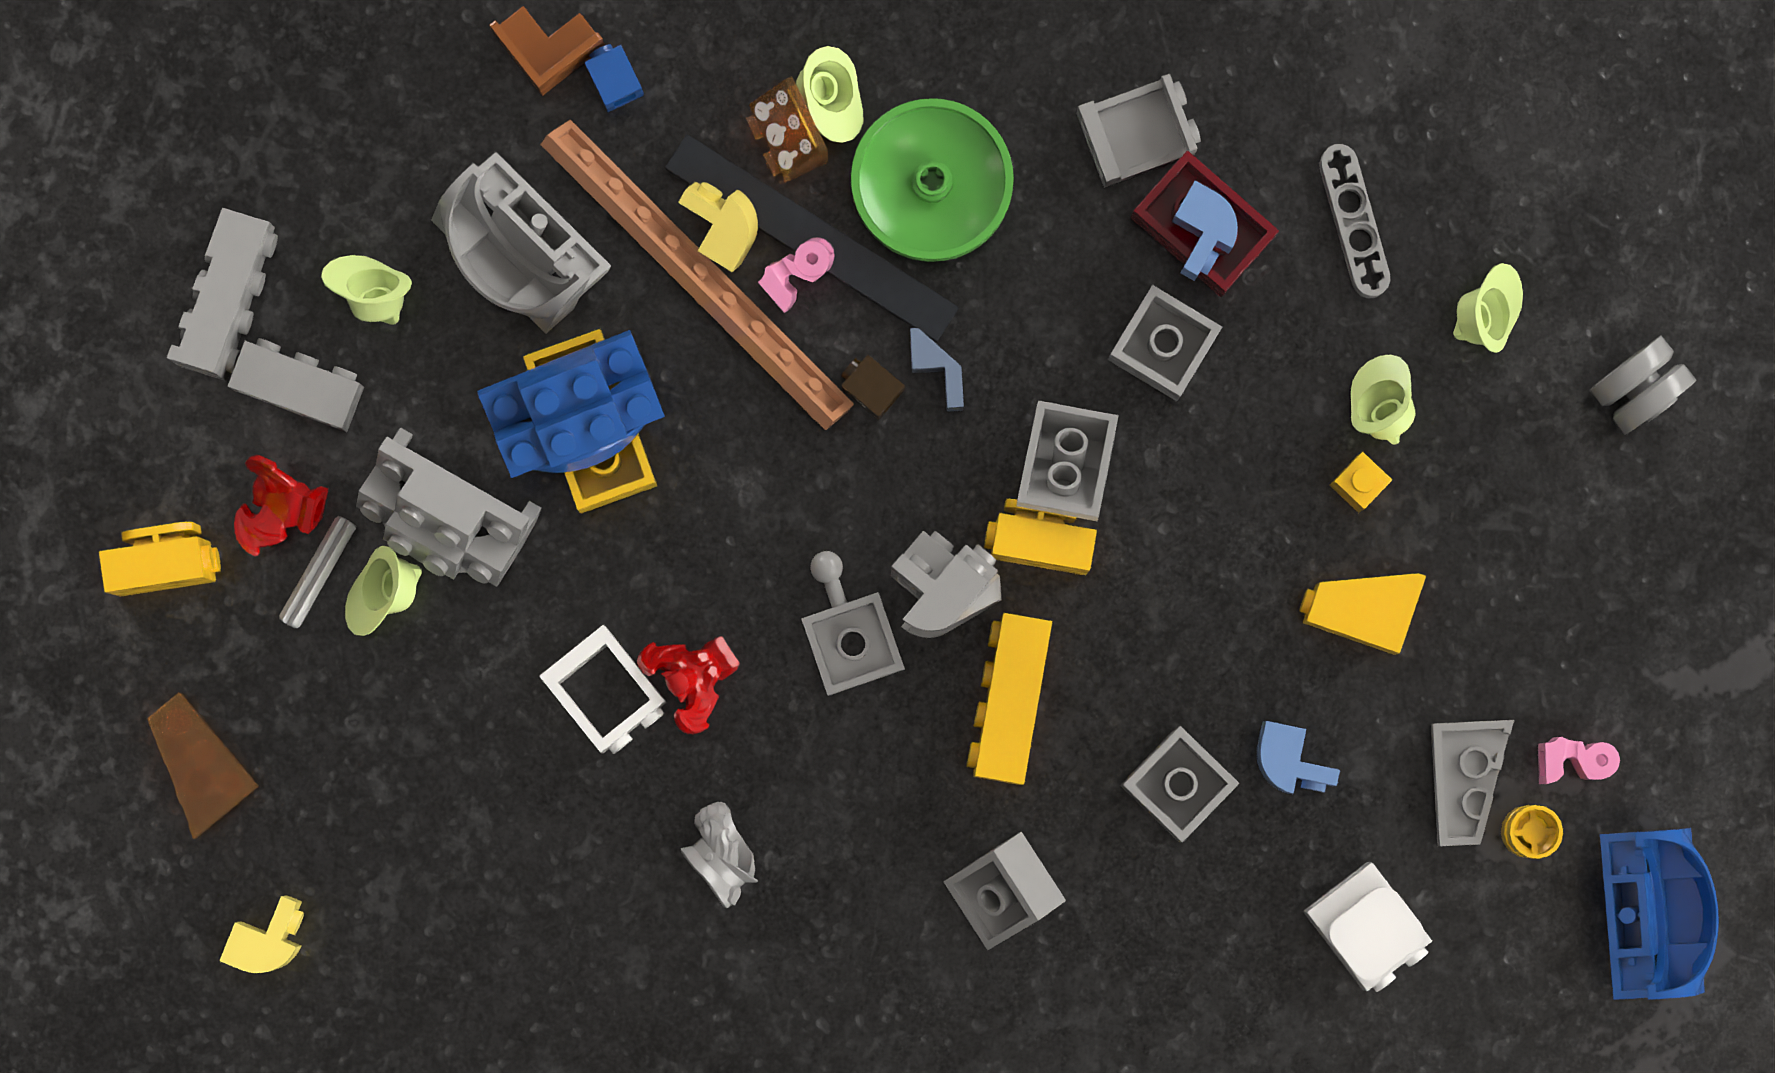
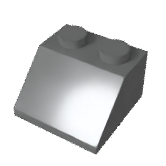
(1004, 891)

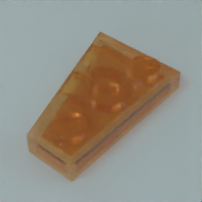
(200, 765)

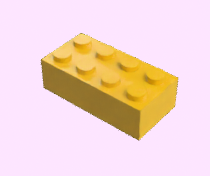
(616, 477)
(1011, 698)

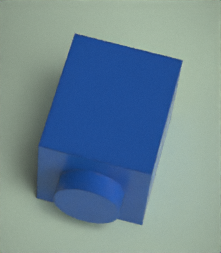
(613, 76)

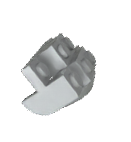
(517, 247)
(441, 514)
(946, 585)

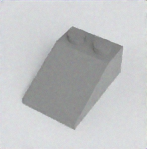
(1067, 461)

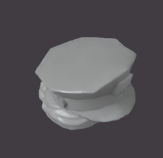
(721, 854)

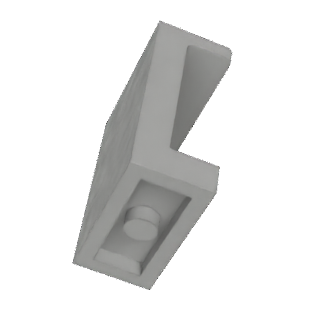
(1138, 130)

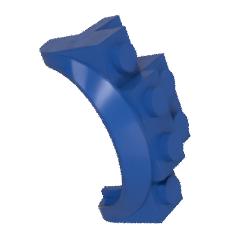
(572, 408)
(1658, 913)

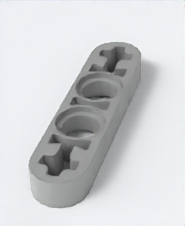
(1359, 220)

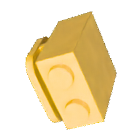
(1040, 540)
(159, 560)

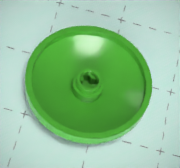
(932, 179)

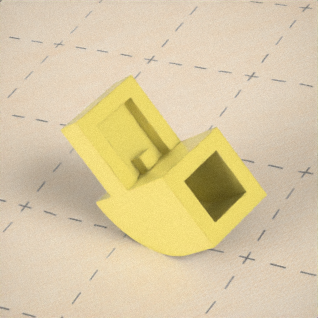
(732, 220)
(264, 951)

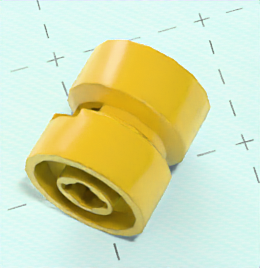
(1532, 831)

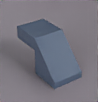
(929, 357)

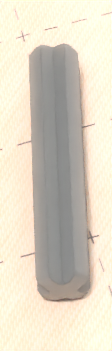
(317, 572)

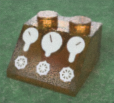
(787, 131)

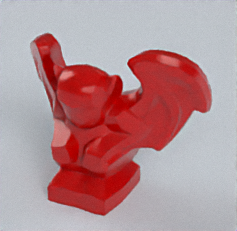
(283, 506)
(691, 677)

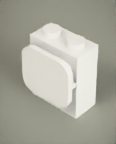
(1369, 927)

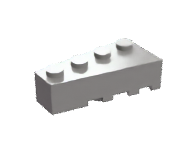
(224, 295)

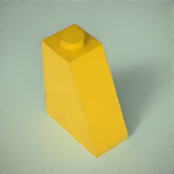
(1365, 609)

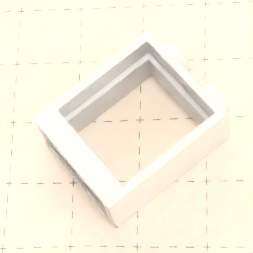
(580, 656)

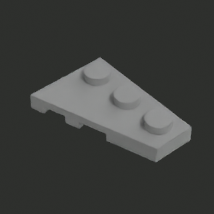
(1465, 777)

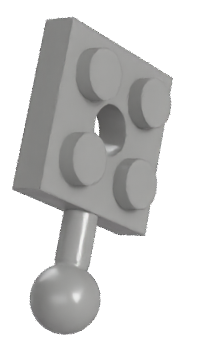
(860, 616)

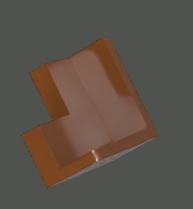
(545, 58)

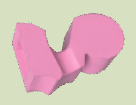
(809, 263)
(1590, 762)

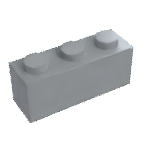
(296, 384)

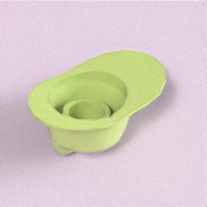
(832, 94)
(369, 286)
(1492, 310)
(1382, 398)
(381, 589)

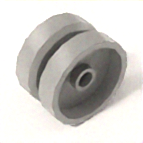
(1646, 389)

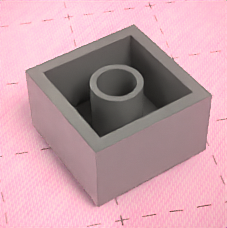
(1164, 343)
(1179, 784)

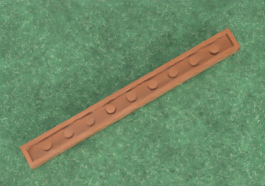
(697, 274)

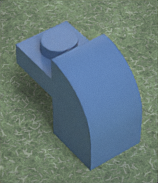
(1211, 219)
(1280, 764)

